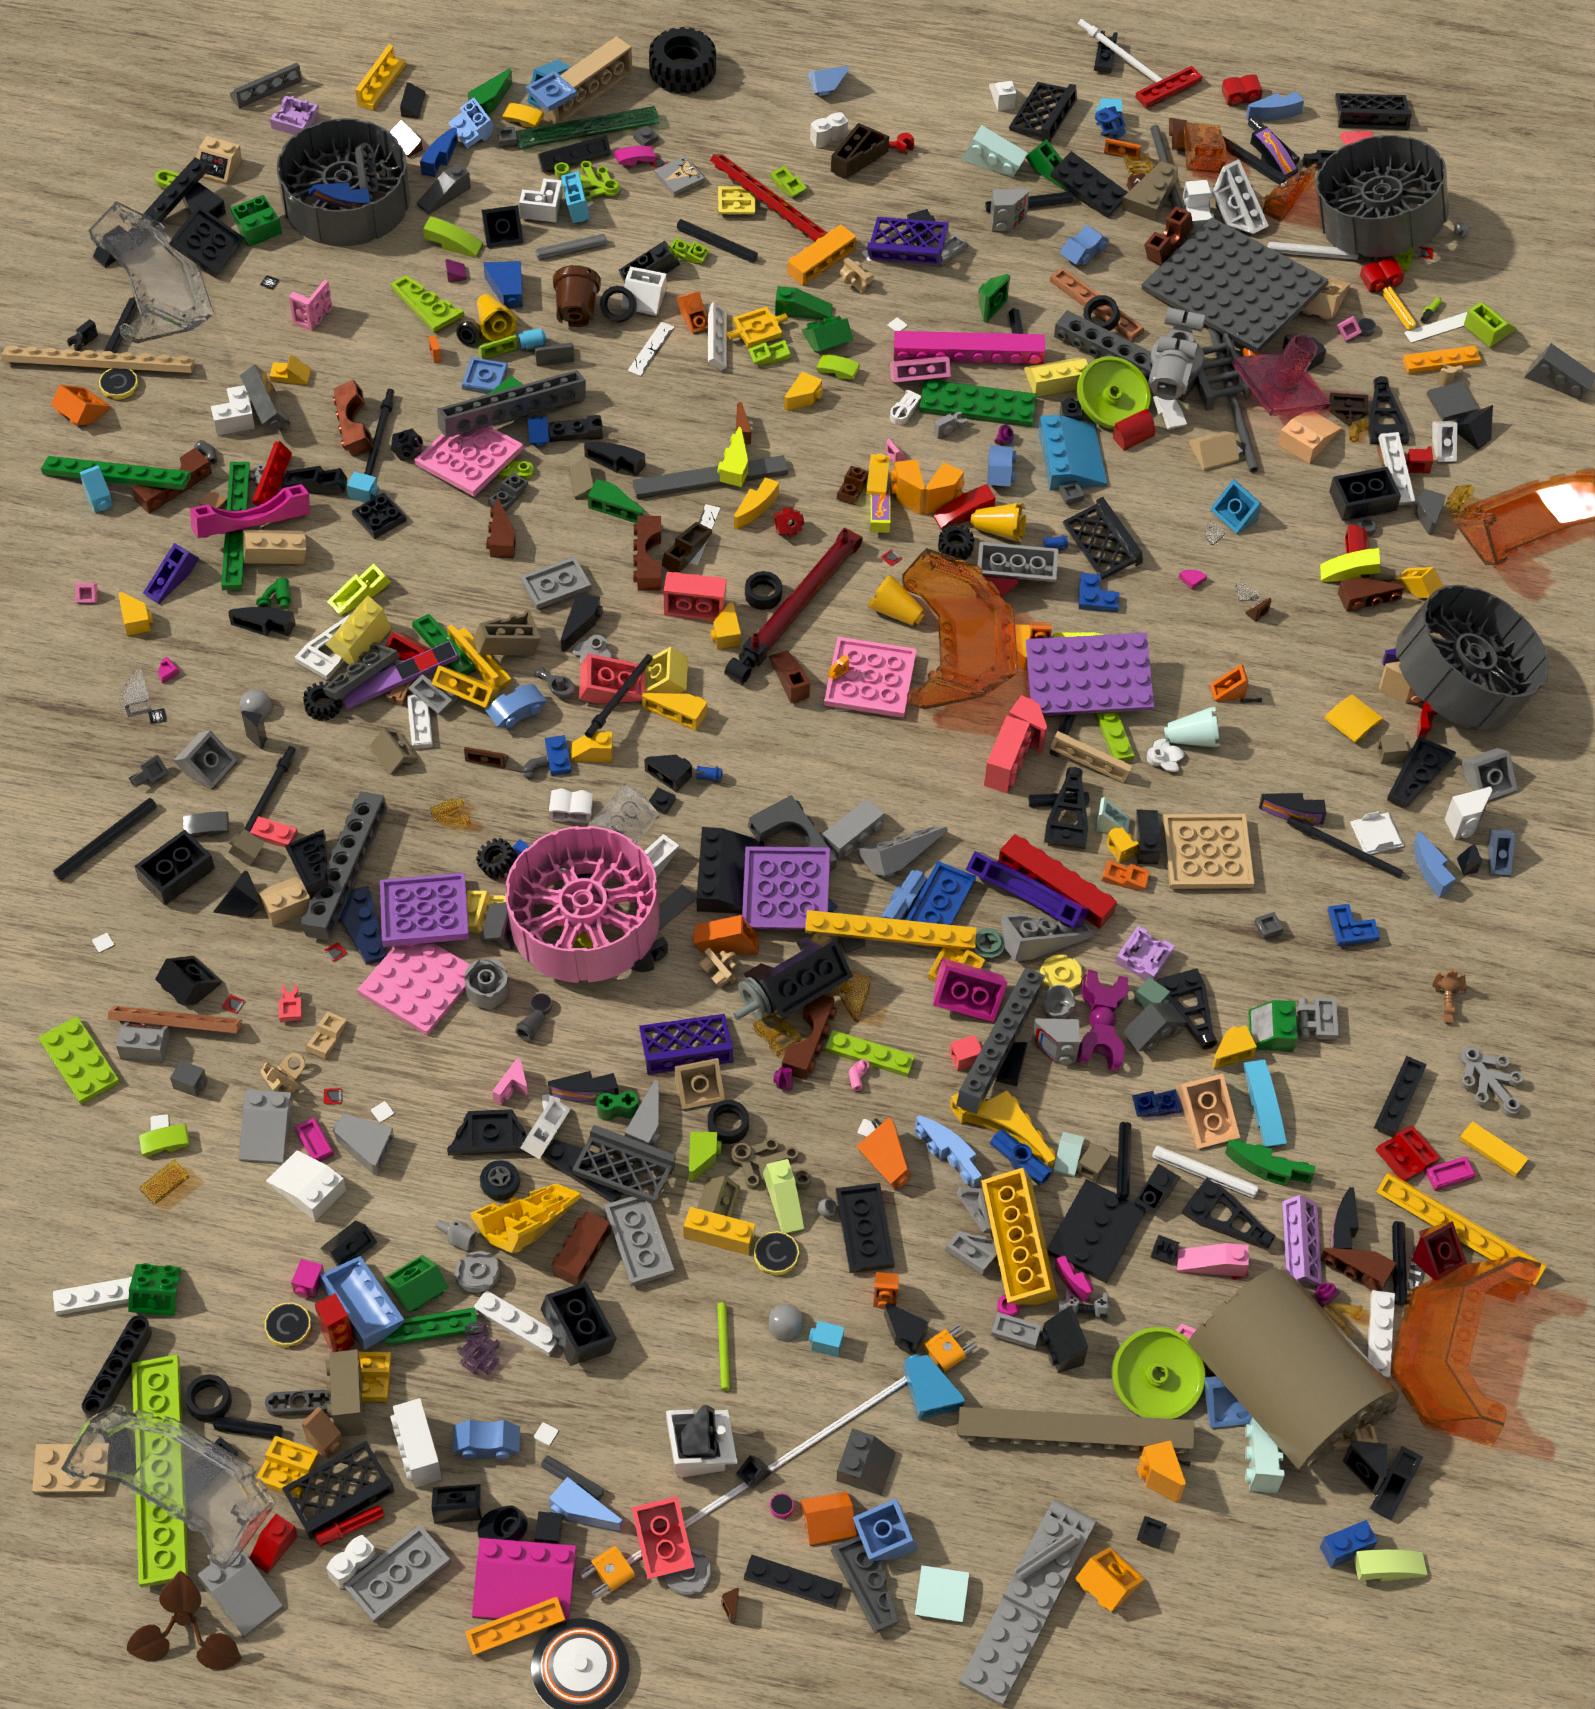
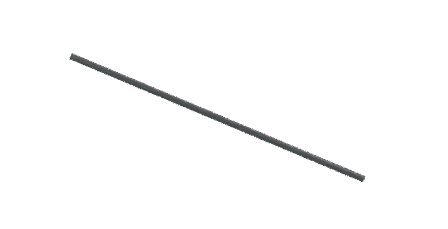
(1215, 336)

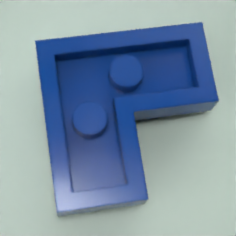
(1093, 598)
(1350, 932)

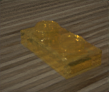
(164, 1182)

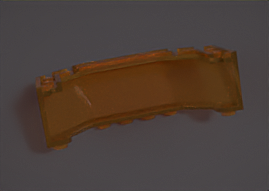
(1527, 514)
(973, 627)
(1438, 1344)

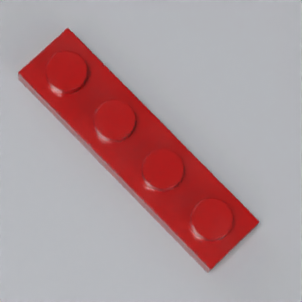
(1168, 86)
(272, 473)

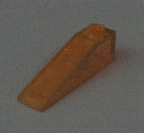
(1285, 196)

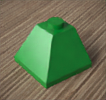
(993, 295)

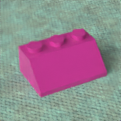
(968, 990)

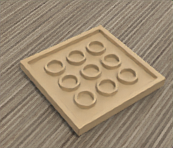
(1207, 851)

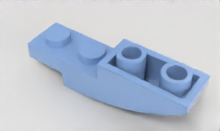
(947, 1144)

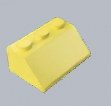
(1055, 376)
(359, 631)

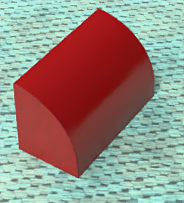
(1134, 429)
(1356, 539)
(405, 645)

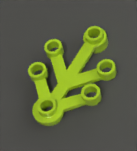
(609, 187)

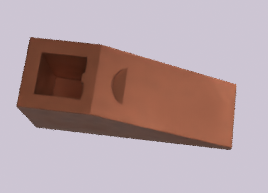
(502, 538)
(1364, 592)
(791, 676)
(1364, 1266)

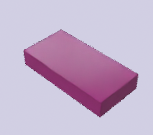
(314, 1140)
(1450, 1173)

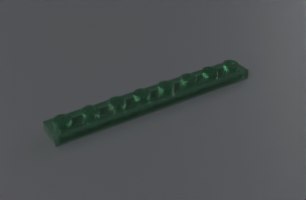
(587, 127)

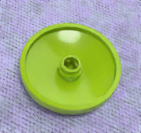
(1112, 390)
(1157, 1373)

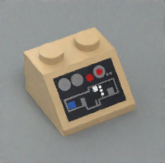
(221, 157)

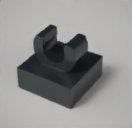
(1165, 1249)

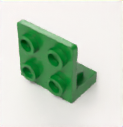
(154, 1289)

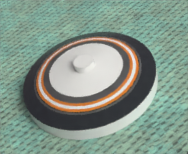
(580, 1665)

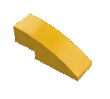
(756, 503)

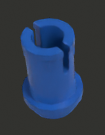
(1056, 542)
(710, 773)

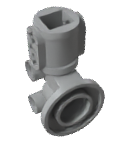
(1176, 355)

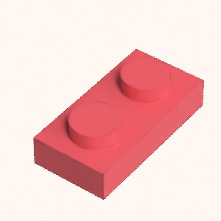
(273, 832)

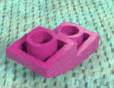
(630, 155)
(1075, 1282)

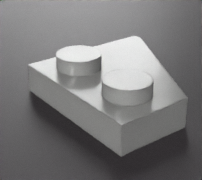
(976, 1205)
(972, 1250)

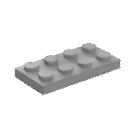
(639, 1240)
(397, 1573)

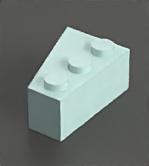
(994, 153)
(1264, 1460)

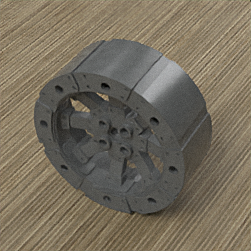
(329, 154)
(1380, 175)
(1481, 646)

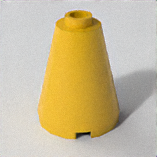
(495, 318)
(1003, 521)
(896, 602)

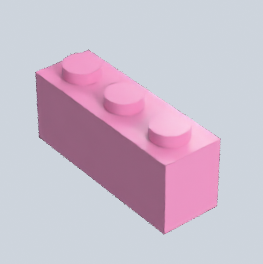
(920, 369)

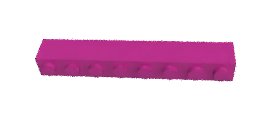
(970, 347)

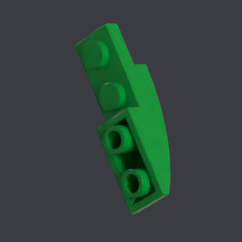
(1259, 1162)

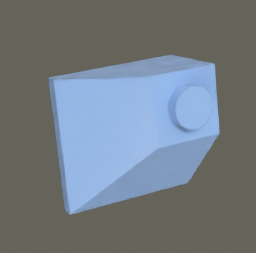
(826, 79)

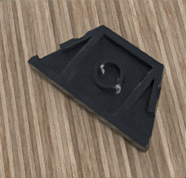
(488, 1133)

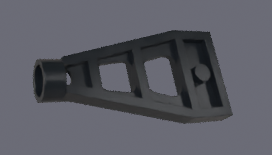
(1383, 393)
(1065, 833)
(1184, 984)
(1204, 1201)

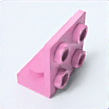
(310, 311)

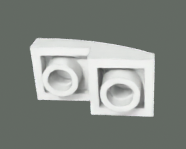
(1171, 412)

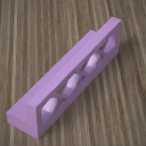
(1298, 1239)

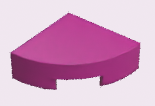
(1192, 577)
(167, 670)

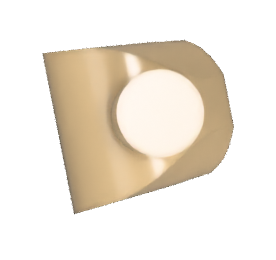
(1448, 374)

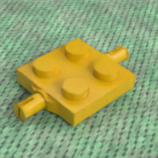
(757, 327)

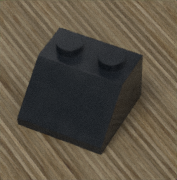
(187, 979)
(1064, 1341)

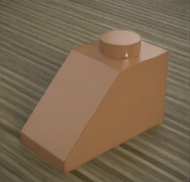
(322, 1433)

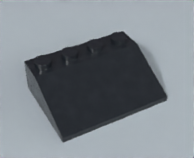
(722, 870)

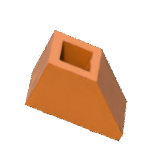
(693, 311)
(1040, 630)
(885, 1289)

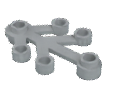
(1490, 1078)

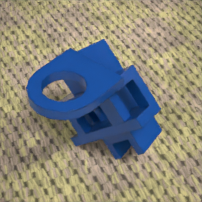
(1111, 123)

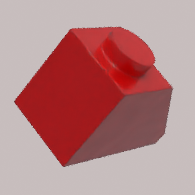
(273, 1543)

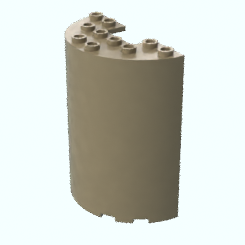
(1292, 1367)

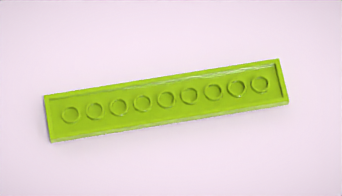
(159, 1536)

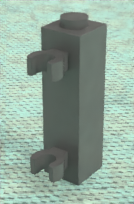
(264, 398)

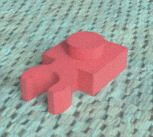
(290, 1007)

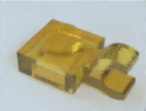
(1459, 496)

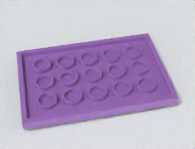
(1090, 674)

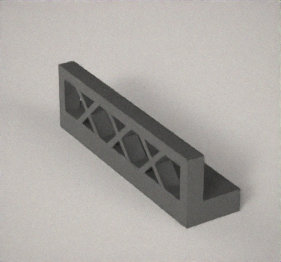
(266, 85)

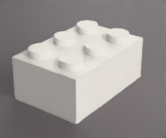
(415, 1443)

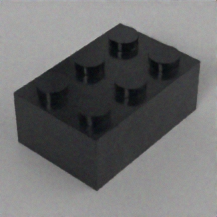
(1365, 493)
(174, 867)
(578, 1323)

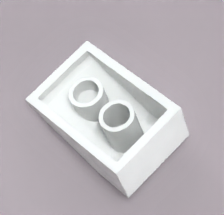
(307, 1184)

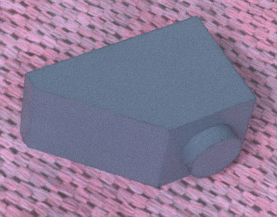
(1501, 851)

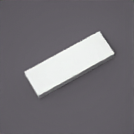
(419, 723)

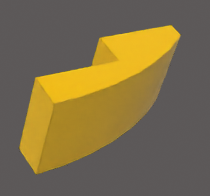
(524, 114)

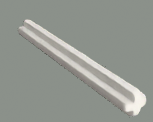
(1311, 250)
(1205, 1171)

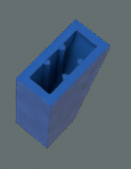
(505, 281)

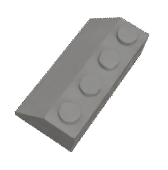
(1018, 561)

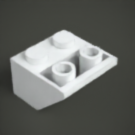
(647, 288)

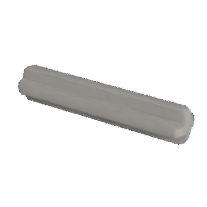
(1045, 1556)

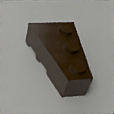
(858, 150)

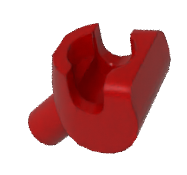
(904, 141)

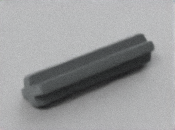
(562, 1472)

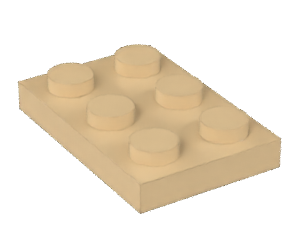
(51, 1479)

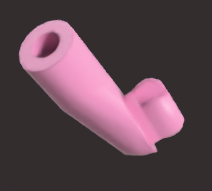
(857, 1072)

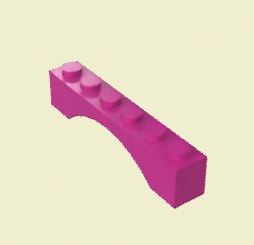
(286, 504)

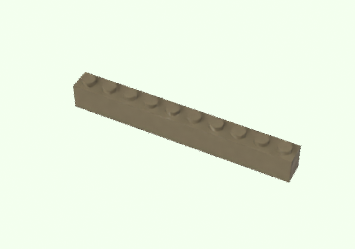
(1073, 1428)

